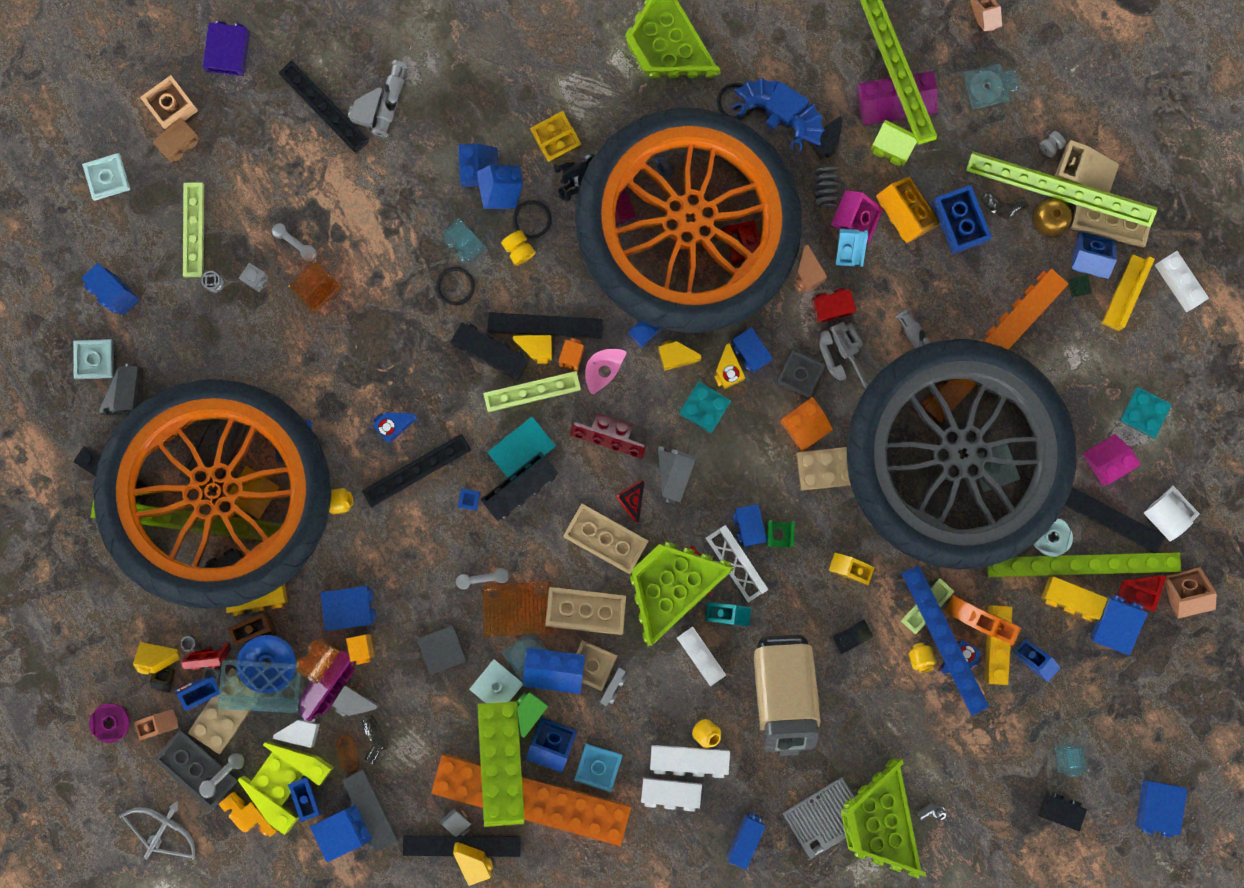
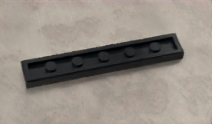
(323, 107)
(544, 325)
(416, 470)
(1114, 520)
(444, 845)

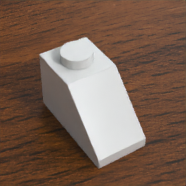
(299, 733)

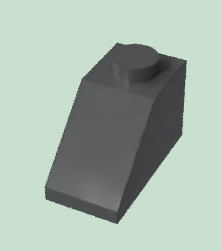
(456, 821)

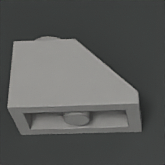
(366, 108)
(353, 702)

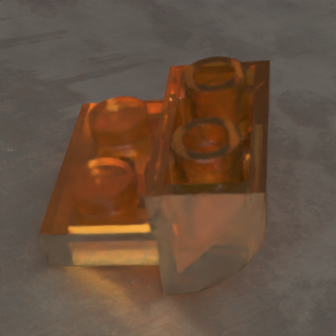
(315, 286)
(317, 660)

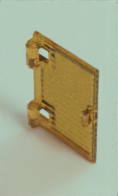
(515, 609)

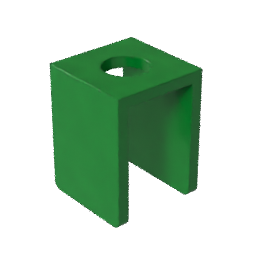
(786, 527)

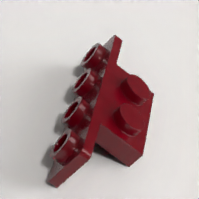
(610, 434)

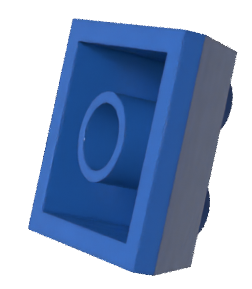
(474, 158)
(500, 186)
(1094, 255)
(551, 745)

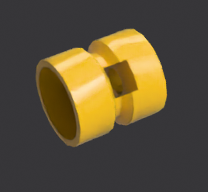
(518, 247)

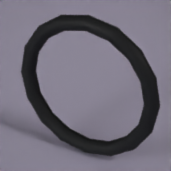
(719, 100)
(537, 203)
(455, 302)

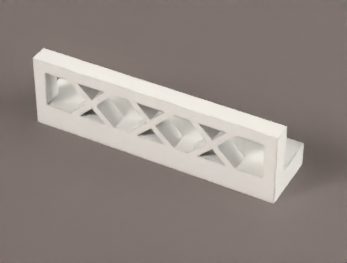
(742, 558)

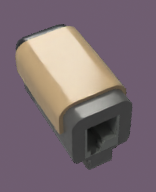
(787, 694)

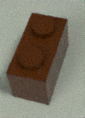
(251, 628)

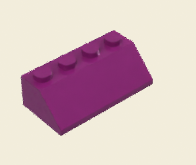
(881, 102)

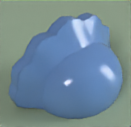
(667, 167)

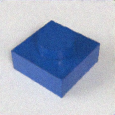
(469, 499)

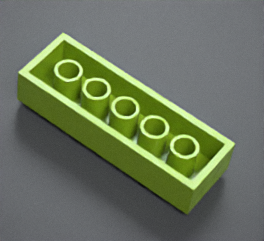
(500, 764)

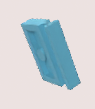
(851, 247)

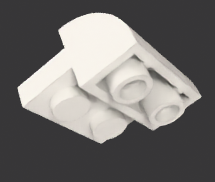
(1171, 513)

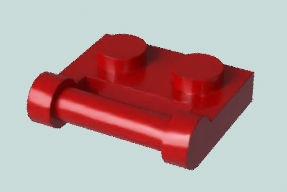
(748, 237)

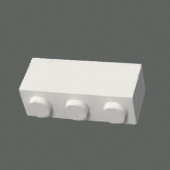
(1181, 281)
(701, 656)
(671, 793)

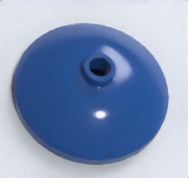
(269, 647)

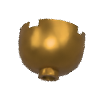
(1052, 217)

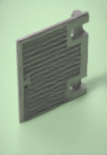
(820, 817)

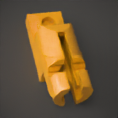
(246, 816)

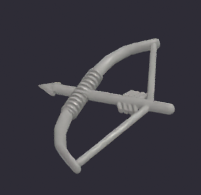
(155, 840)

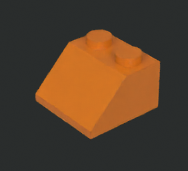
(806, 424)

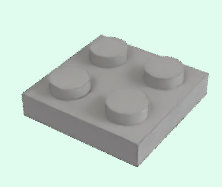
(610, 694)

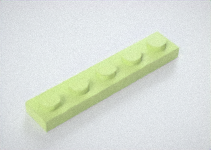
(193, 230)
(532, 391)

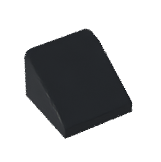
(162, 680)

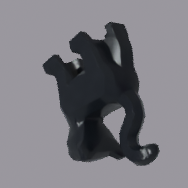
(573, 171)

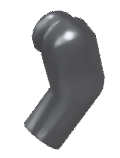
(932, 810)

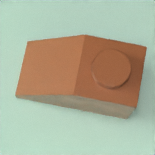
(987, 14)
(156, 724)

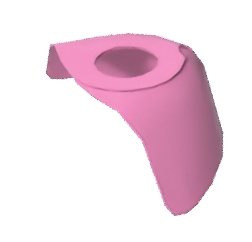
(609, 357)

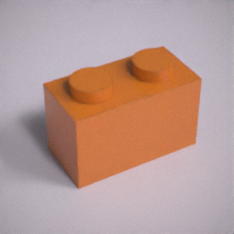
(571, 354)

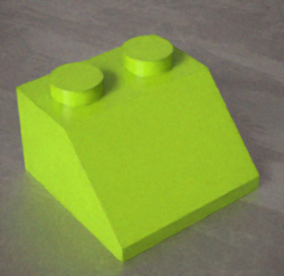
(893, 143)

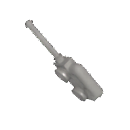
(845, 347)

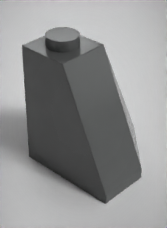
(124, 392)
(674, 473)

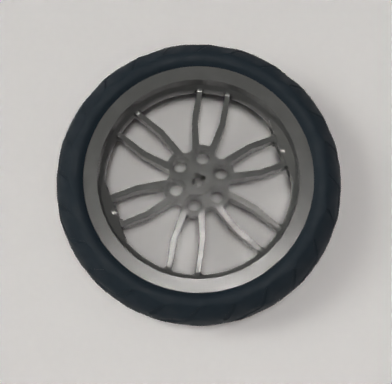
(1001, 374)

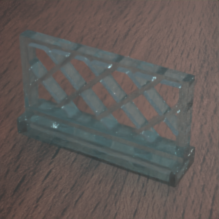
(258, 703)

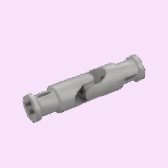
(392, 90)
(912, 329)

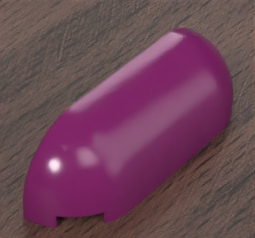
(320, 696)

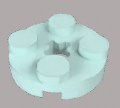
(1058, 546)

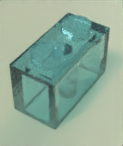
(463, 241)
(1070, 760)

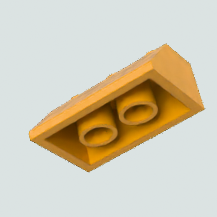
(907, 209)

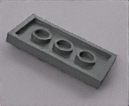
(208, 443)
(192, 766)

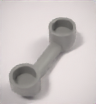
(307, 252)
(838, 371)
(500, 575)
(191, 643)
(207, 788)

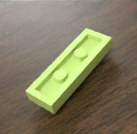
(913, 619)

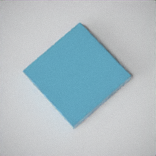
(598, 767)

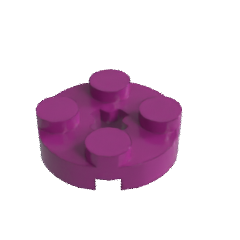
(102, 714)

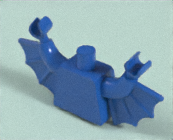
(783, 107)

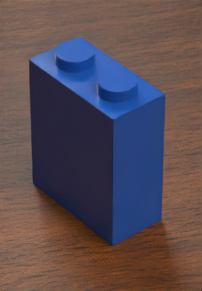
(348, 608)
(1119, 624)
(1161, 808)
(341, 833)
(746, 840)

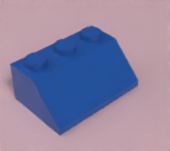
(553, 670)

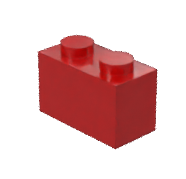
(833, 305)

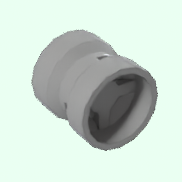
(1052, 144)
(215, 284)

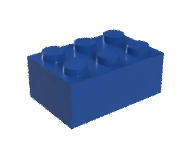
(961, 219)
(110, 290)

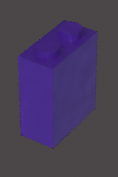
(226, 48)

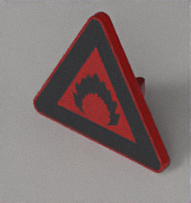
(632, 499)

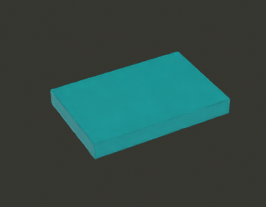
(521, 447)

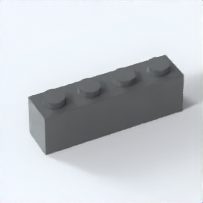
(372, 811)

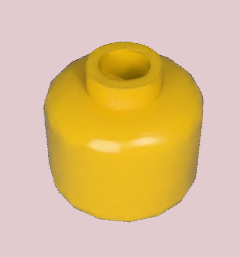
(340, 501)
(922, 658)
(706, 733)

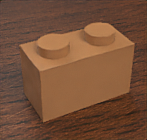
(176, 140)

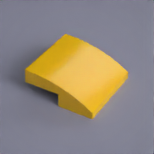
(555, 136)
(263, 485)

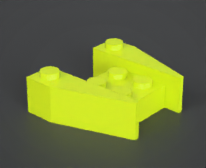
(270, 785)

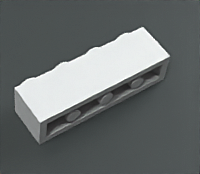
(689, 760)

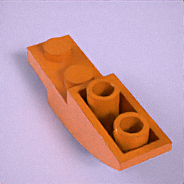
(982, 620)

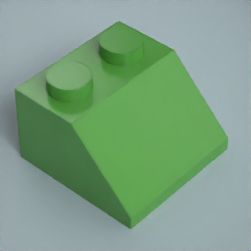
(529, 711)

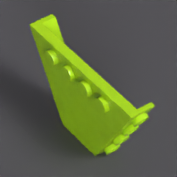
(668, 43)
(671, 584)
(880, 822)

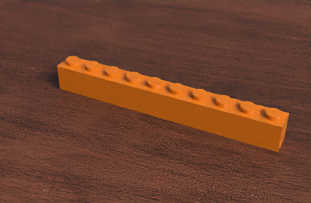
(1004, 335)

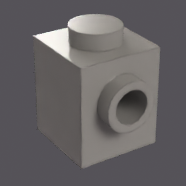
(254, 277)

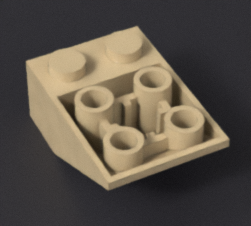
(1086, 167)

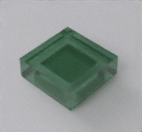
(1079, 286)

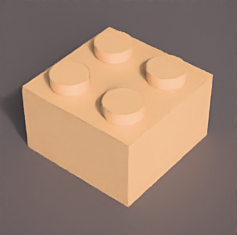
(168, 102)

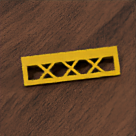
(1127, 292)

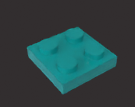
(704, 407)
(1145, 412)

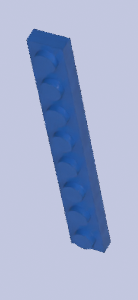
(945, 640)

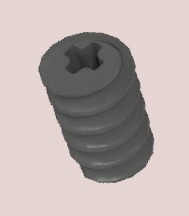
(825, 187)

